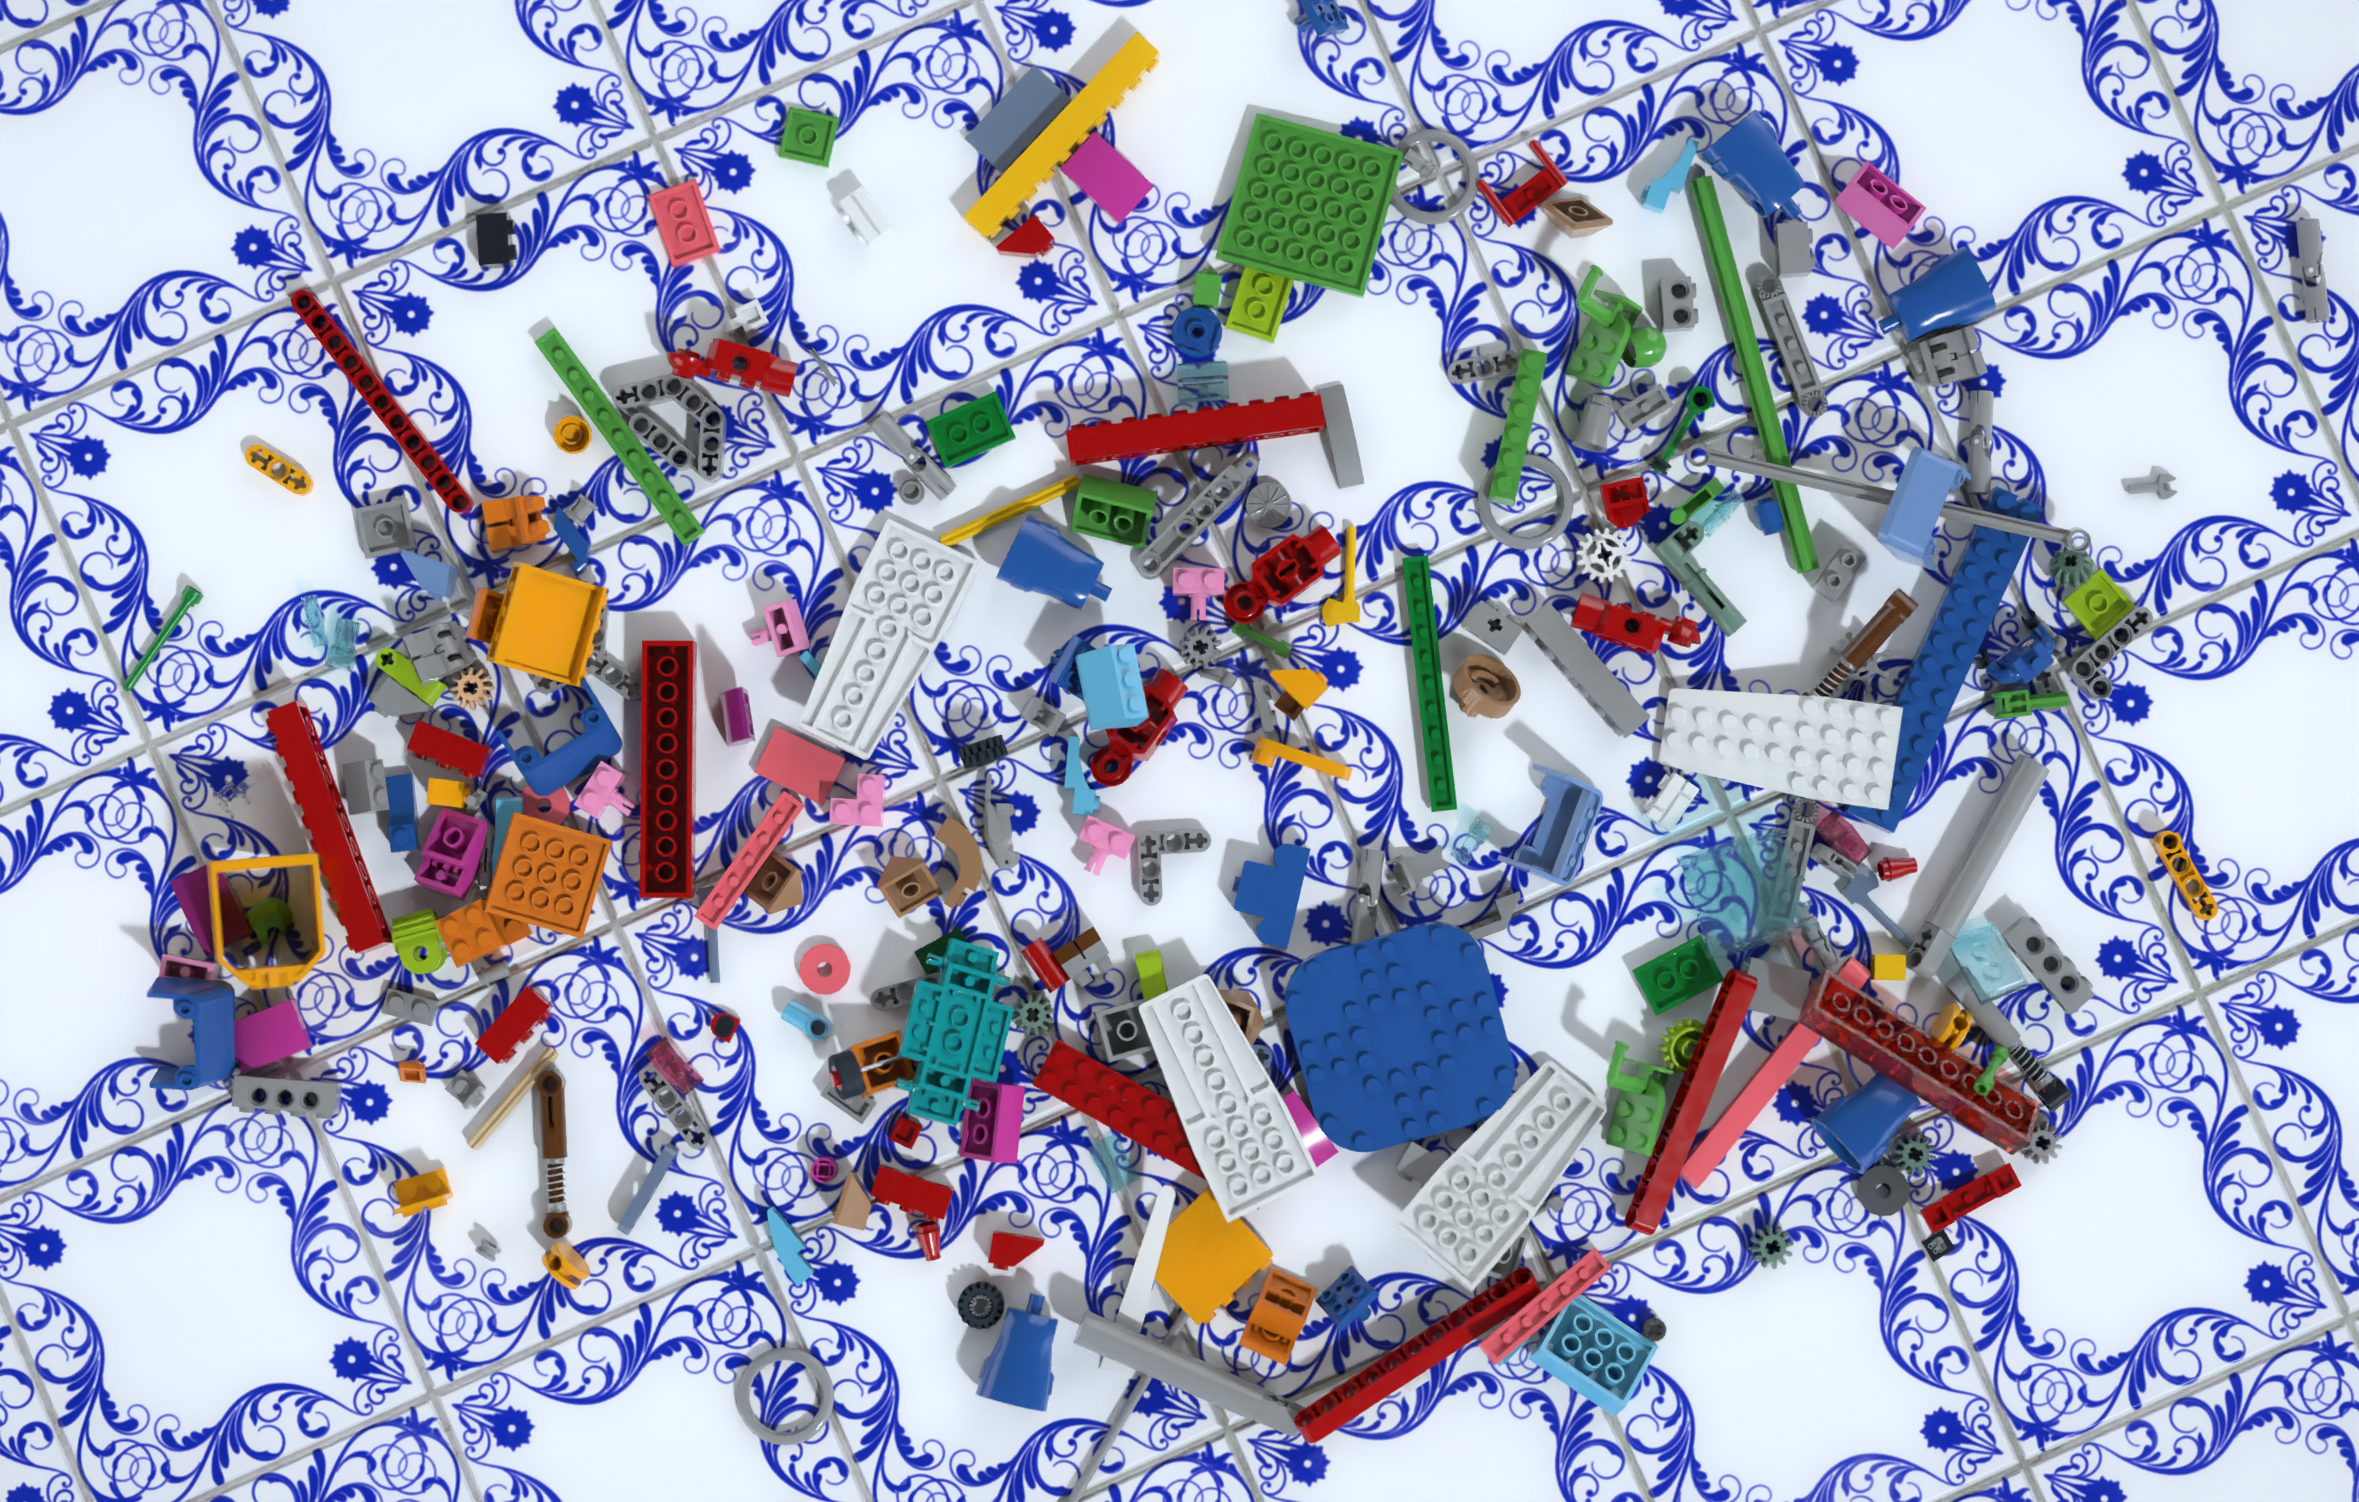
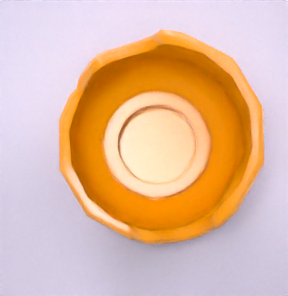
(572, 434)

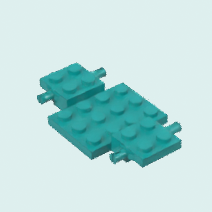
(954, 1032)

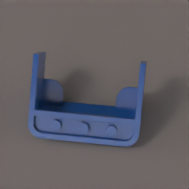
(574, 758)
(213, 1010)

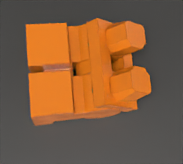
(525, 518)

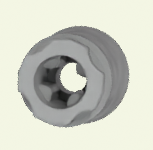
(1594, 424)

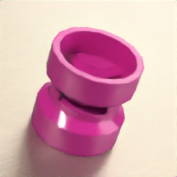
(824, 1169)

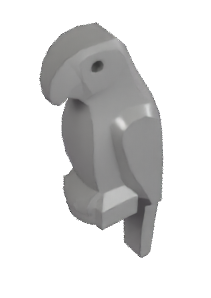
(999, 830)

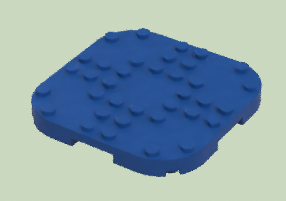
(1399, 1037)

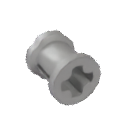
(581, 510)

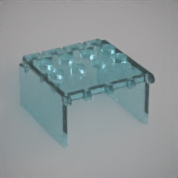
(1746, 893)

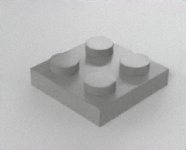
(386, 528)

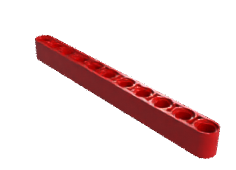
(372, 395)
(1691, 1101)
(1417, 1355)

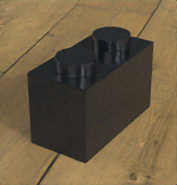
(495, 240)

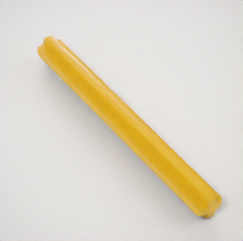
(1010, 511)

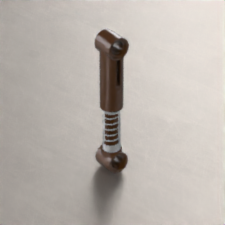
(1867, 642)
(554, 1150)

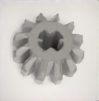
(1205, 640)
(2050, 1143)

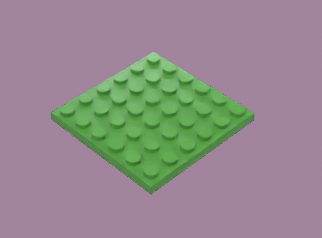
(1309, 205)

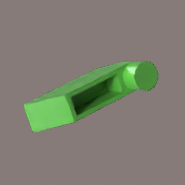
(1696, 502)

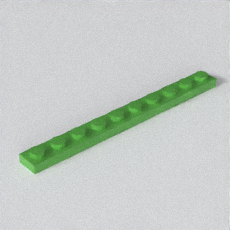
(619, 437)

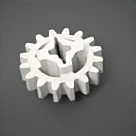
(1600, 544)

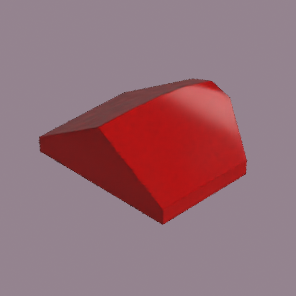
(1625, 501)

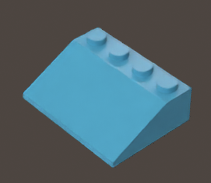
(1594, 1354)

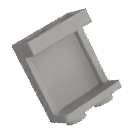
(1779, 988)

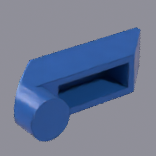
(573, 540)

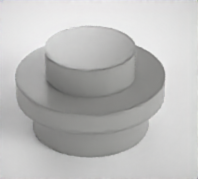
(911, 492)

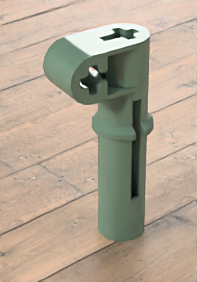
(1695, 579)

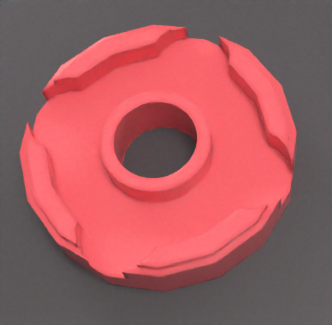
(559, 809)
(840, 969)

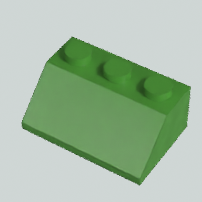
(1113, 511)

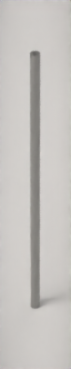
(1123, 1416)

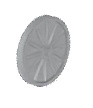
(823, 367)
(1268, 505)

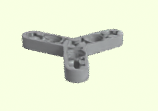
(600, 650)

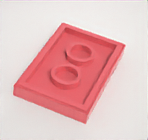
(684, 223)
(800, 765)

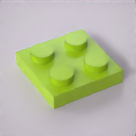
(2098, 604)

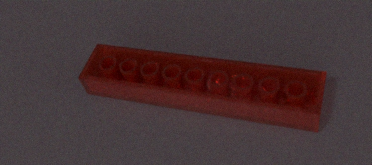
(1918, 1062)

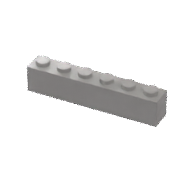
(1587, 670)

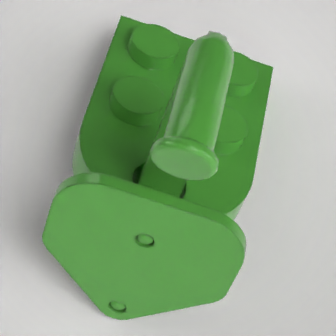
(1604, 334)
(1637, 1105)

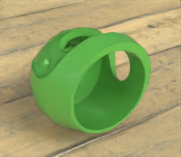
(1648, 345)
(267, 914)

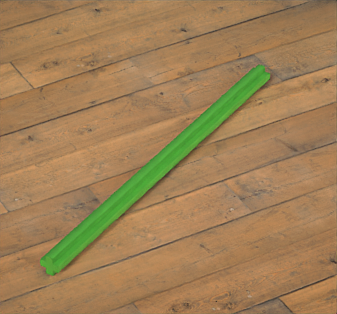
(1753, 370)

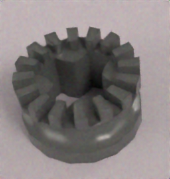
(1662, 1329)

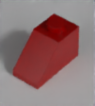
(1027, 241)
(1011, 1248)

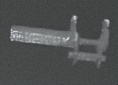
(247, 783)

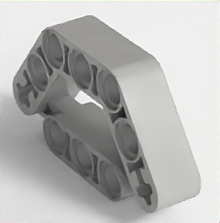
(654, 430)

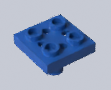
(1323, 16)
(1066, 671)
(1348, 1298)

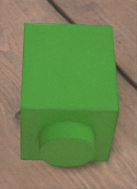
(1207, 289)

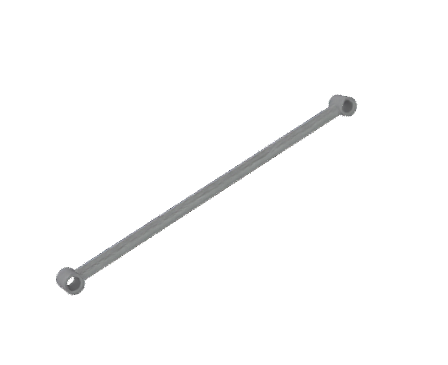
(1884, 496)

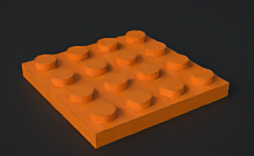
(547, 875)

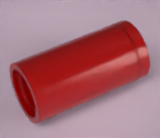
(1045, 965)

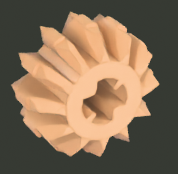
(468, 697)

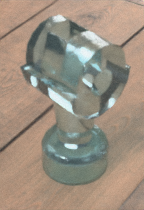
(1477, 834)

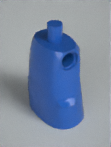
(1756, 166)
(1941, 297)
(1052, 565)
(1864, 1121)
(1022, 1359)

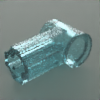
(342, 651)

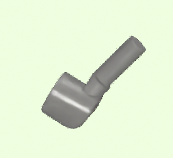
(2060, 642)
(1228, 679)
(1554, 1202)

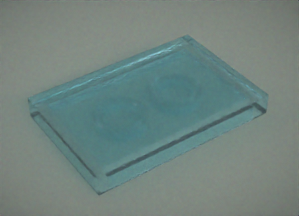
(1987, 964)

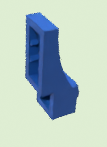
(402, 814)

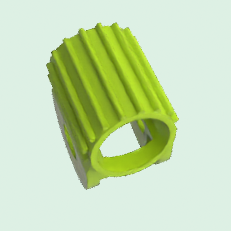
(411, 934)

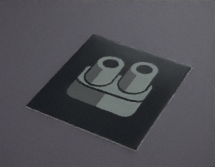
(1938, 1245)

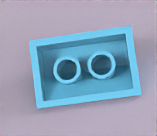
(1112, 687)

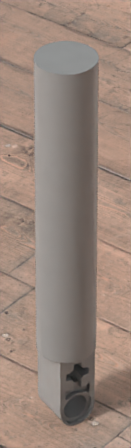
(1976, 866)
(1187, 1373)

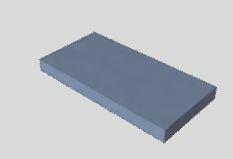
(1018, 119)

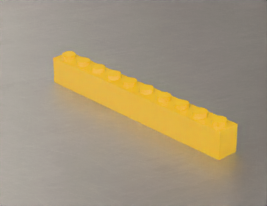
(1062, 136)

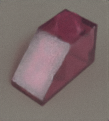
(1843, 838)
(674, 1066)

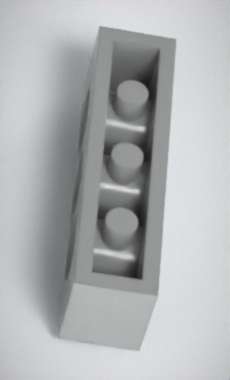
(2080, 989)
(327, 1092)

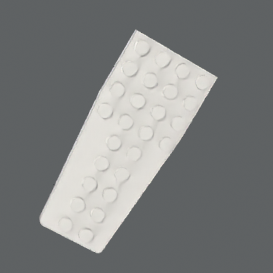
(885, 637)
(1785, 743)
(1225, 1100)
(1501, 1175)

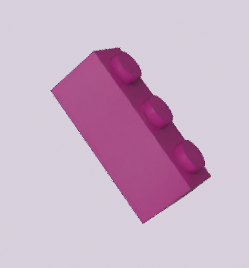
(1880, 205)
(994, 1129)

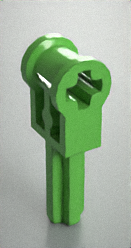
(2021, 702)

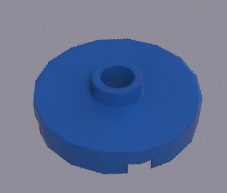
(1198, 318)

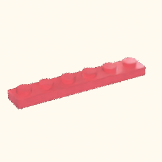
(749, 860)
(1544, 1306)

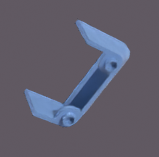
(1917, 506)
(1562, 830)

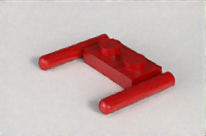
(1530, 193)

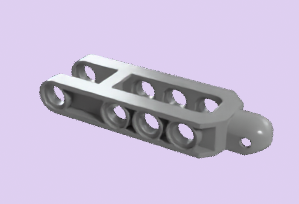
(1172, 541)

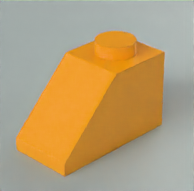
(1301, 684)
(447, 793)

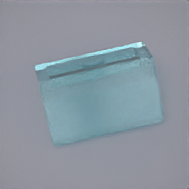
(1202, 381)
(1113, 1163)

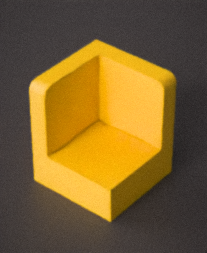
(1888, 967)

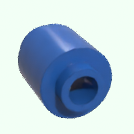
(1769, 516)

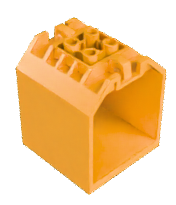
(276, 974)

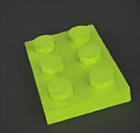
(1259, 304)

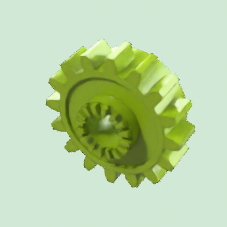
(1675, 1041)

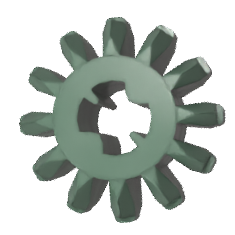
(2071, 568)
(1024, 1014)
(1916, 1144)
(1768, 1237)

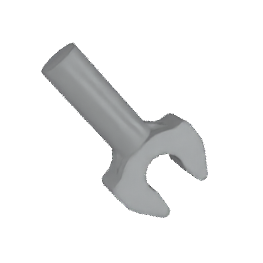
(2156, 487)
(475, 801)

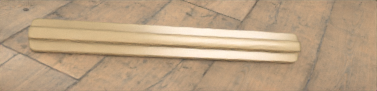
(512, 1098)

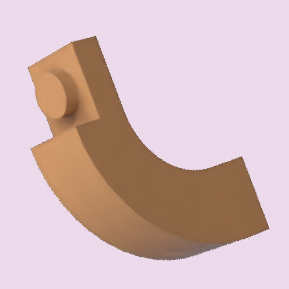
(969, 856)

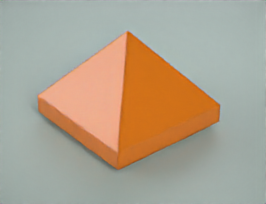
(412, 1071)

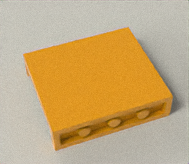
(547, 624)
(1208, 1258)

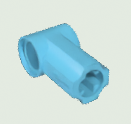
(804, 1019)

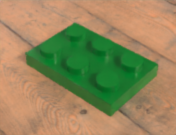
(970, 430)
(1677, 975)

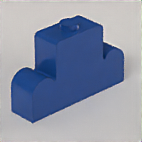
(1273, 893)

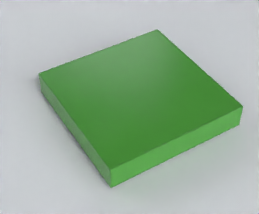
(809, 137)

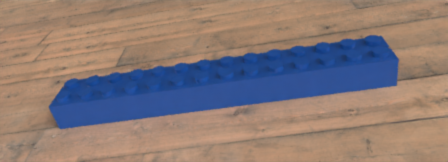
(1950, 649)

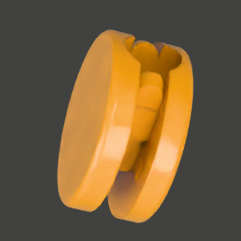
(1952, 1025)
(566, 1265)

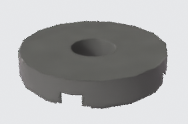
(1897, 1194)

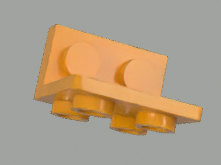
(427, 1190)

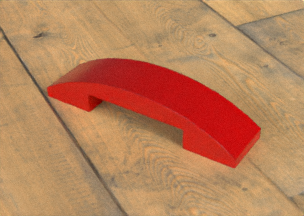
(1970, 1197)

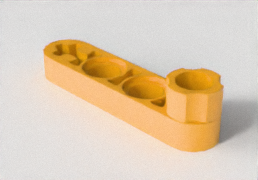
(1267, 750)
(2188, 873)

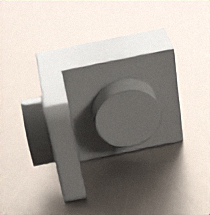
(466, 1090)

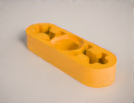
(299, 474)

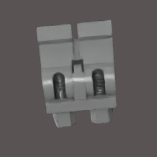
(1952, 360)
(450, 651)

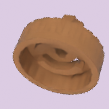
(1493, 692)

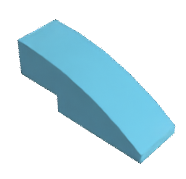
(787, 1246)

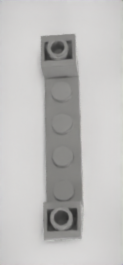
(1505, 907)

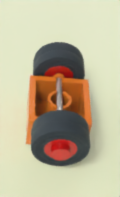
(870, 1067)

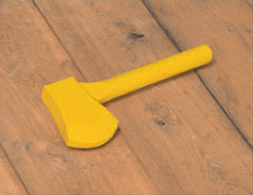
(1347, 610)

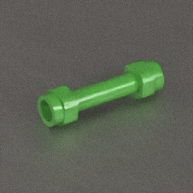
(1282, 648)
(1985, 1081)

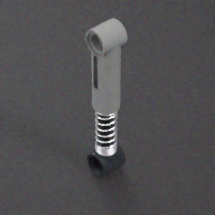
(2050, 1090)

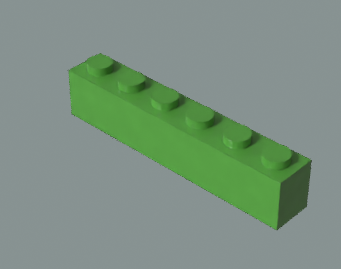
(1518, 427)

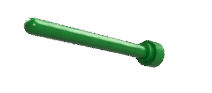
(189, 598)

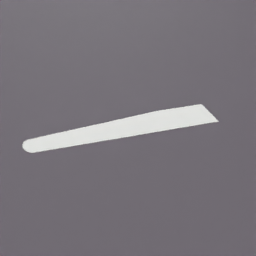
(1142, 1277)

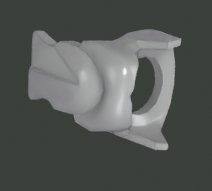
(1412, 870)

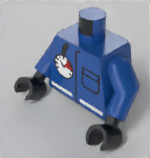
(2024, 659)

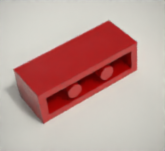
(449, 750)
(515, 1025)
(911, 1193)

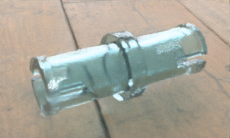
(1721, 512)
(314, 620)

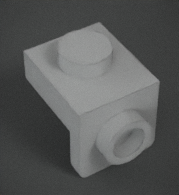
(1042, 715)

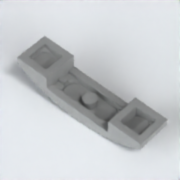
(1341, 436)

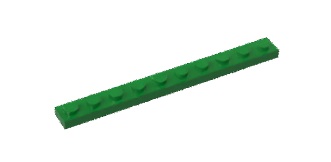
(1429, 683)

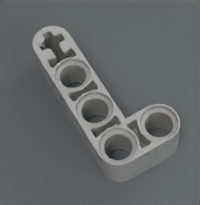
(2112, 648)

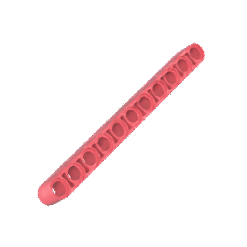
(1759, 1090)

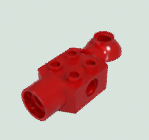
(761, 369)
(1282, 574)
(1608, 623)
(1140, 742)

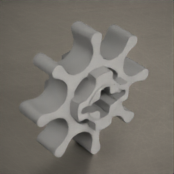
(1870, 668)

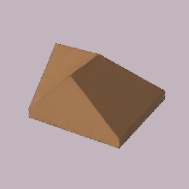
(1576, 217)
(907, 884)
(776, 885)
(1245, 1012)
(853, 1204)

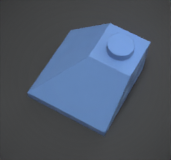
(431, 574)

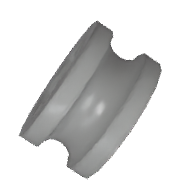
(488, 1250)

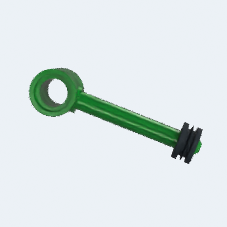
(1661, 464)

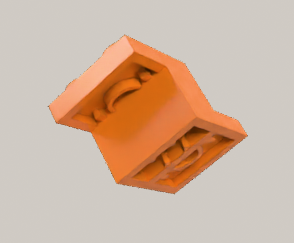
(484, 615)
(477, 933)
(1278, 1316)

